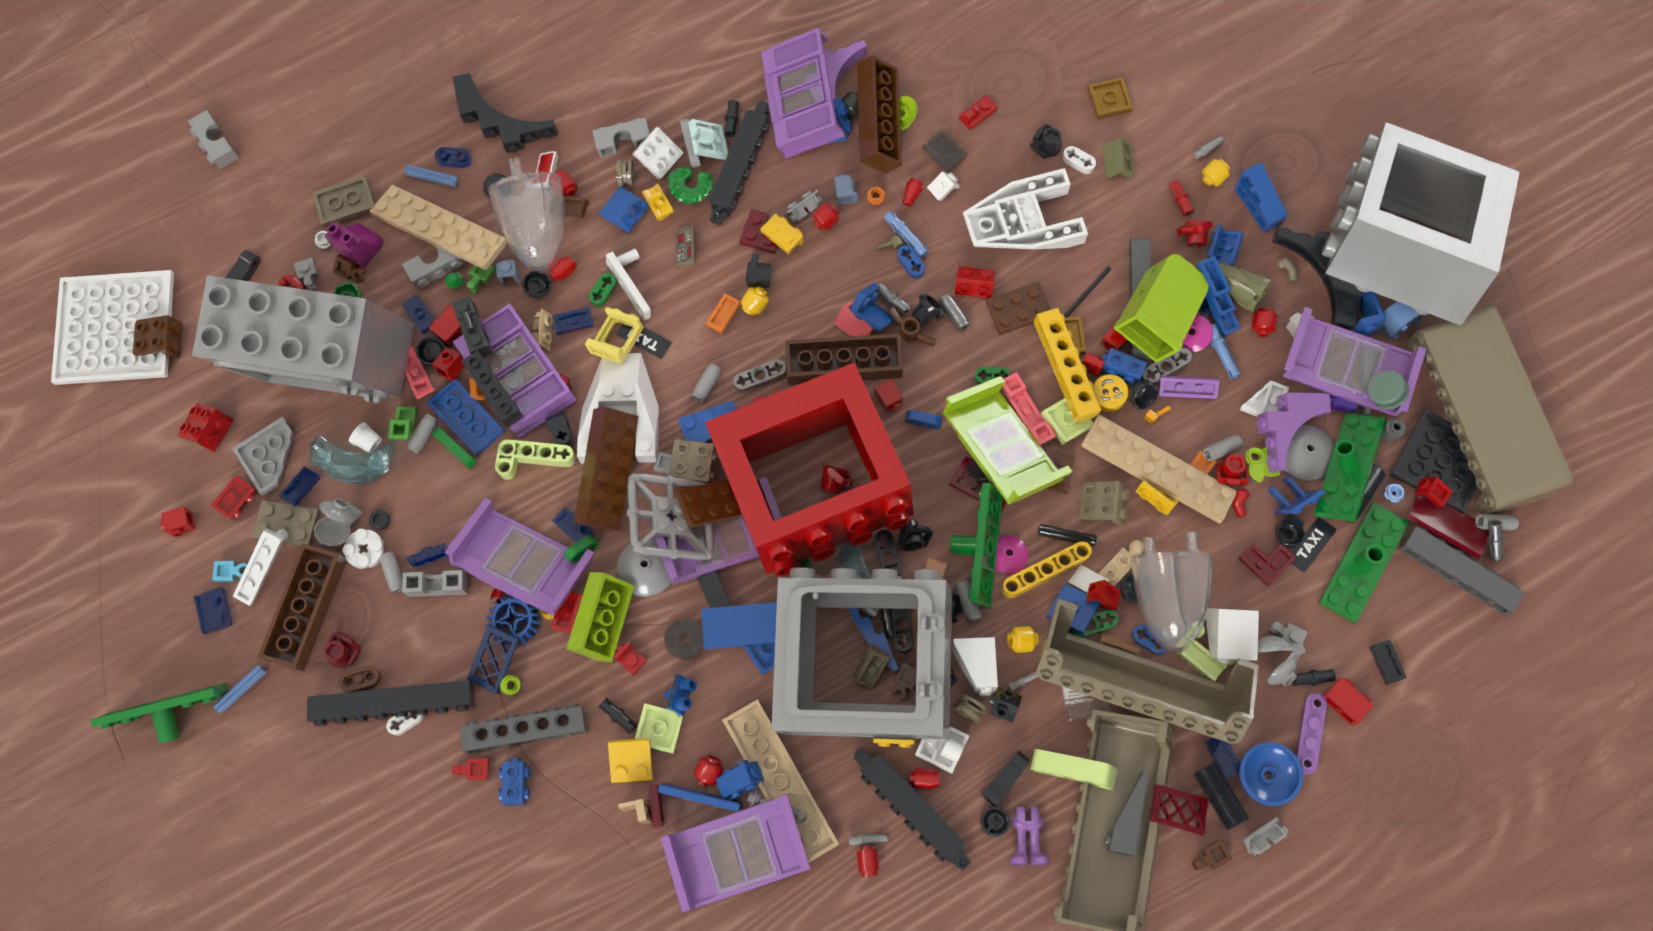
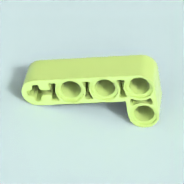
(536, 457)
(1074, 768)

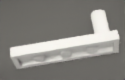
(616, 266)
(259, 565)

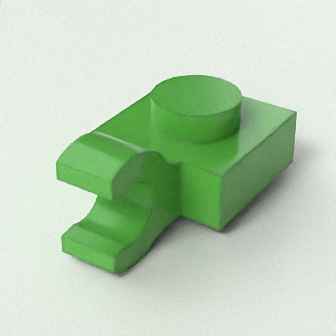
(479, 275)

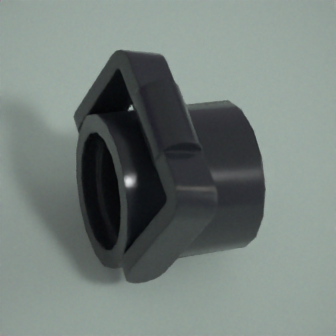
(758, 273)

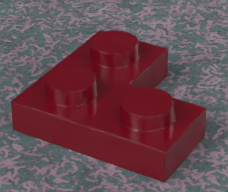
(752, 233)
(1265, 567)

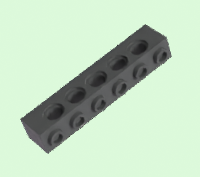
(470, 733)

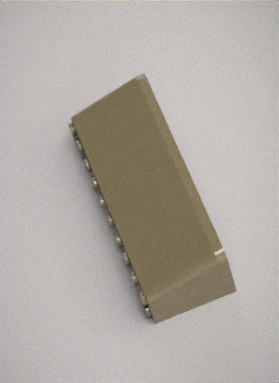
(1493, 411)
(1145, 684)
(1102, 886)

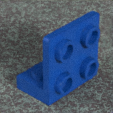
(867, 310)

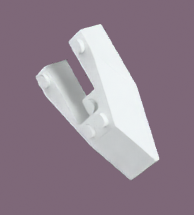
(1015, 220)
(629, 391)

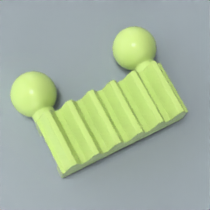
(1201, 661)

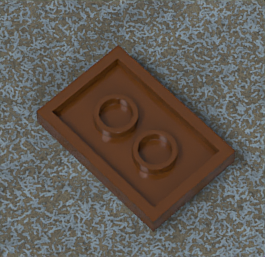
(1017, 307)
(708, 503)

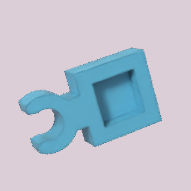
(227, 571)

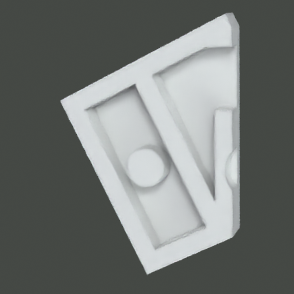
(1265, 399)

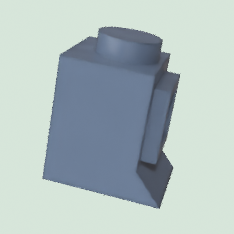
(845, 190)
(507, 269)

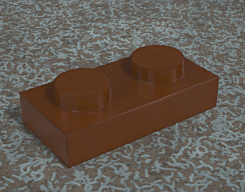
(1060, 461)

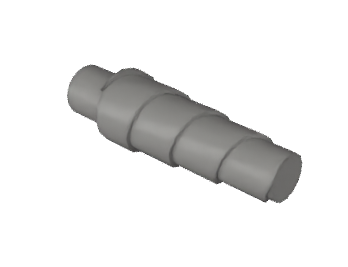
(1208, 147)
(866, 839)

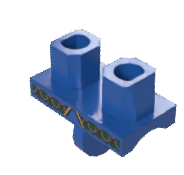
(679, 694)

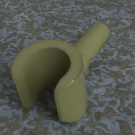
(895, 241)

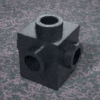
(1005, 704)

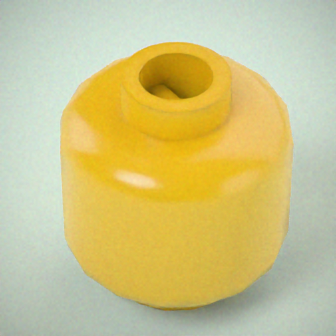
(1215, 172)
(754, 301)
(1022, 639)

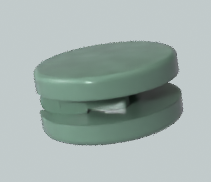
(1388, 389)

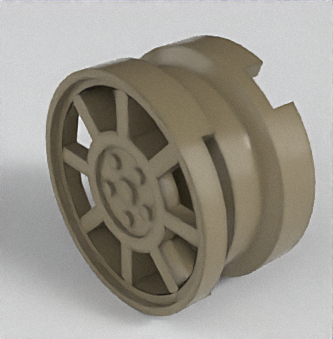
(625, 172)
(970, 708)

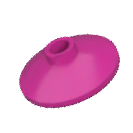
(1202, 336)
(1014, 563)

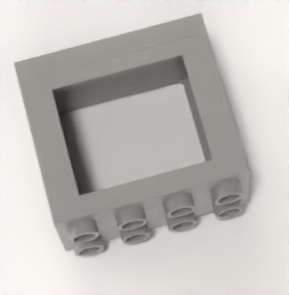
(1435, 188)
(303, 338)
(795, 654)

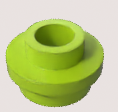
(515, 685)

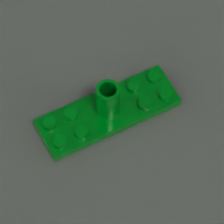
(1350, 467)
(983, 546)
(1363, 563)
(161, 711)

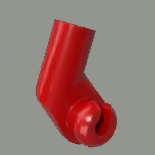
(291, 280)
(1238, 501)

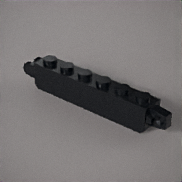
(738, 163)
(913, 808)

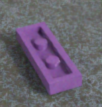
(1188, 387)

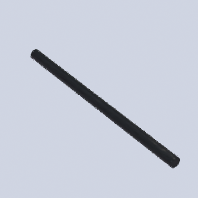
(1085, 294)

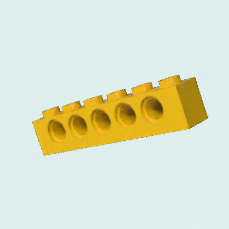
(1080, 410)

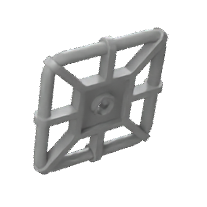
(661, 523)

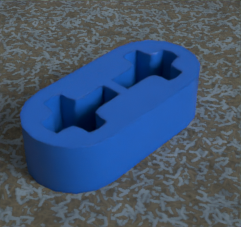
(907, 264)
(923, 419)
(1147, 644)

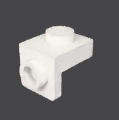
(943, 185)

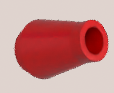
(912, 191)

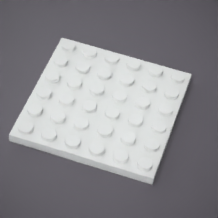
(99, 322)

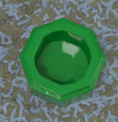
(454, 280)

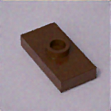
(575, 206)

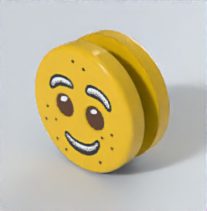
(1111, 392)

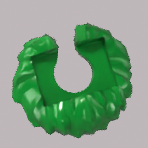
(689, 195)

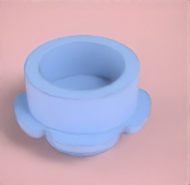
(1398, 489)

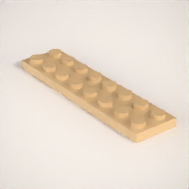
(439, 227)
(1159, 469)
(757, 742)

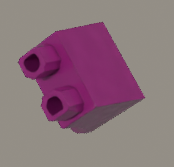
(354, 242)

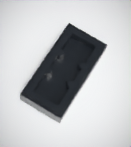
(1387, 662)

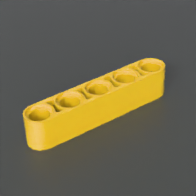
(1053, 563)

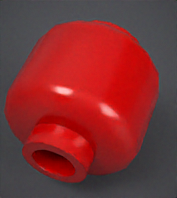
(825, 216)
(1264, 322)
(708, 770)

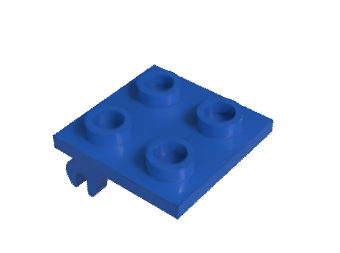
(624, 209)
(1296, 505)

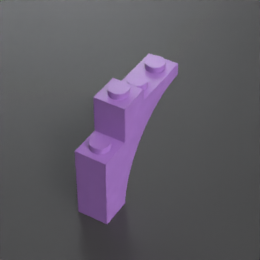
(841, 60)
(1282, 424)

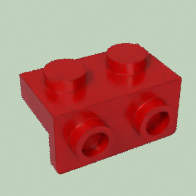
(974, 282)
(233, 497)
(566, 615)

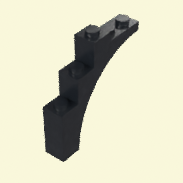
(493, 123)
(1343, 295)

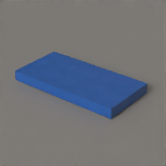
(465, 417)
(739, 625)

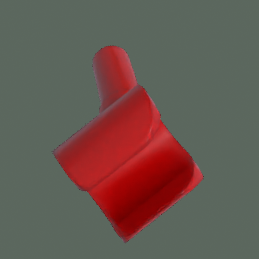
(497, 593)

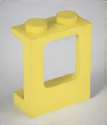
(610, 352)

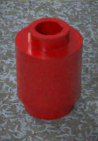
(568, 183)
(562, 269)
(924, 778)
(867, 861)

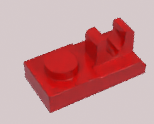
(978, 112)

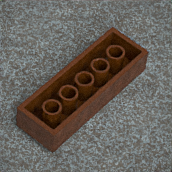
(879, 114)
(873, 355)
(606, 469)
(302, 607)

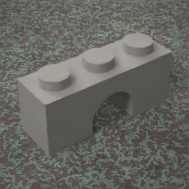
(206, 129)
(608, 137)
(422, 273)
(422, 585)

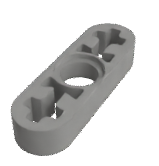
(694, 159)
(1171, 360)
(763, 368)

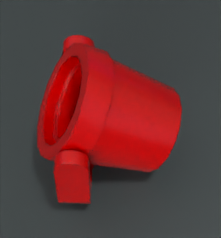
(1196, 232)
(1231, 469)
(834, 478)

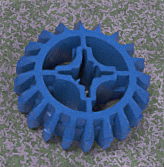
(509, 605)

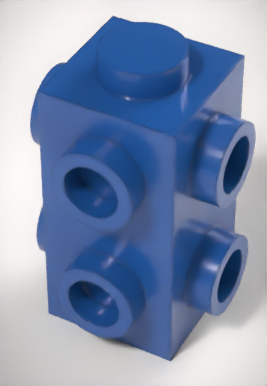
(1123, 365)
(740, 779)
(514, 782)

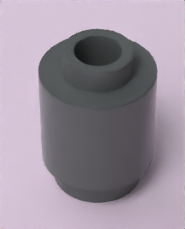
(1393, 430)

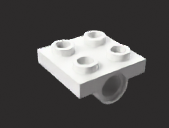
(658, 153)
(943, 752)

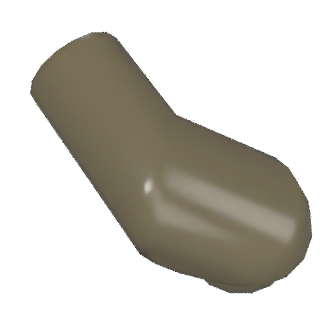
(1290, 267)

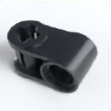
(560, 428)

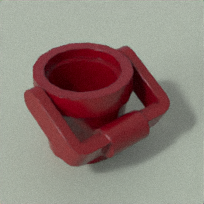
(341, 653)

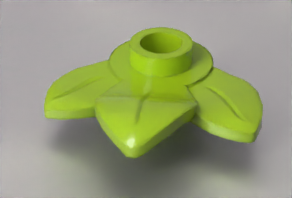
(1259, 467)

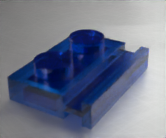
(213, 610)

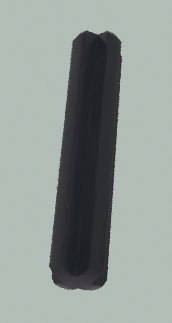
(1066, 535)

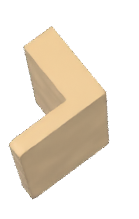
(641, 808)

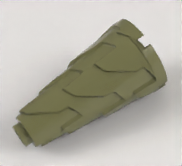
(1246, 287)

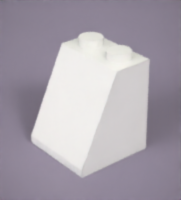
(1232, 634)
(978, 663)

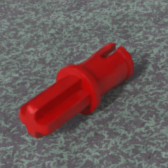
(1181, 197)

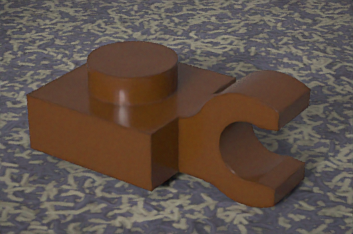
(1214, 855)

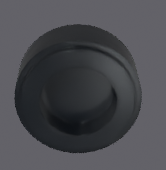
(379, 519)

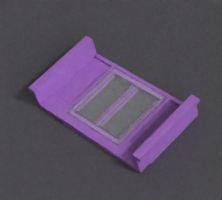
(800, 94)
(1347, 361)
(522, 370)
(731, 543)
(516, 559)
(735, 853)

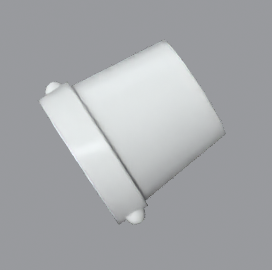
(365, 438)

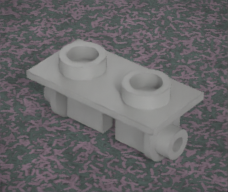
(797, 210)
(1259, 840)

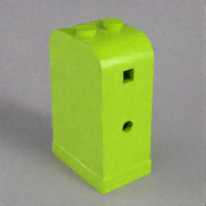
(1163, 307)

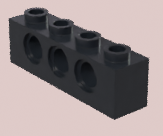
(492, 388)

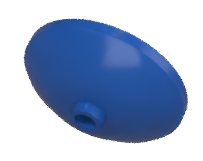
(1284, 772)

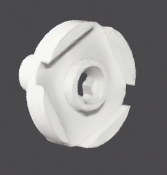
(356, 541)

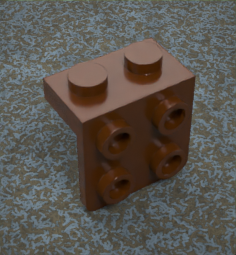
(157, 335)

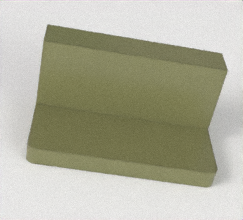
(1118, 158)

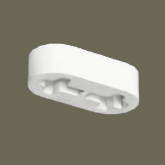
(1079, 159)
(405, 726)

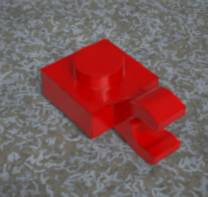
(475, 769)

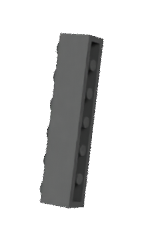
(1462, 571)

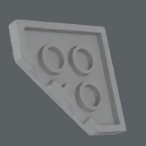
(266, 455)

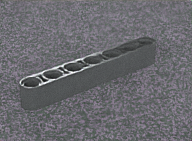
(1138, 264)

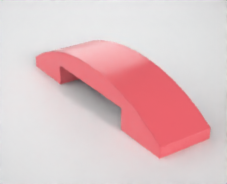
(417, 376)
(1026, 410)

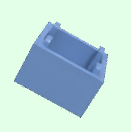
(1398, 319)

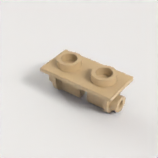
(543, 322)

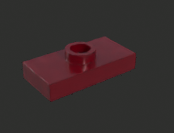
(655, 806)

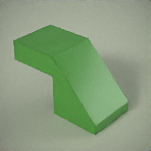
(404, 424)

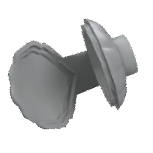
(335, 528)
(1285, 671)

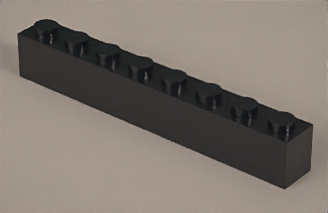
(390, 702)

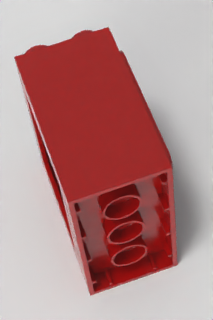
(792, 418)

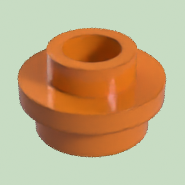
(876, 191)

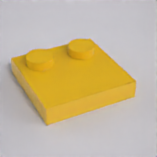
(630, 760)

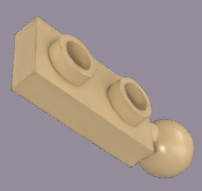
(1121, 563)

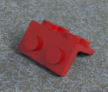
(205, 426)

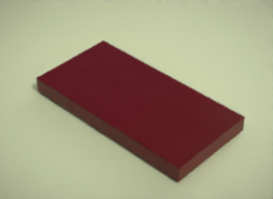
(1449, 524)

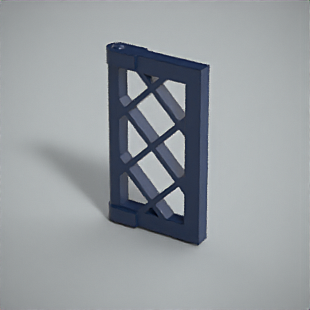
(478, 659)

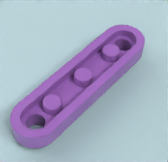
(1311, 732)

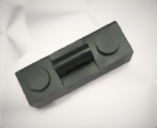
(472, 326)

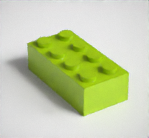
(600, 617)

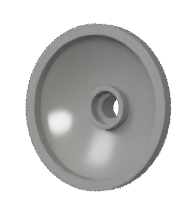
(1307, 464)
(647, 580)

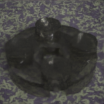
(685, 650)

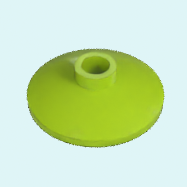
(908, 111)

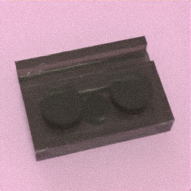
(944, 151)

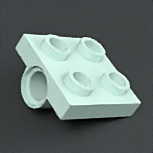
(708, 139)

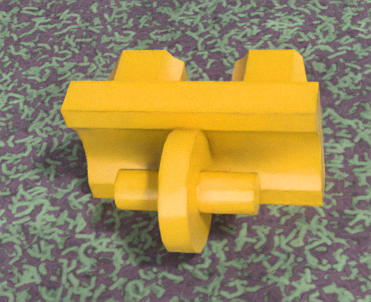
(658, 202)

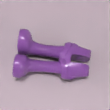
(1019, 822)

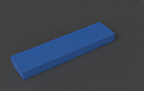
(700, 797)

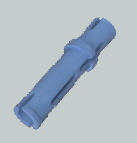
(903, 231)
(1225, 356)

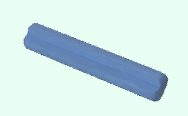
(430, 175)
(239, 689)

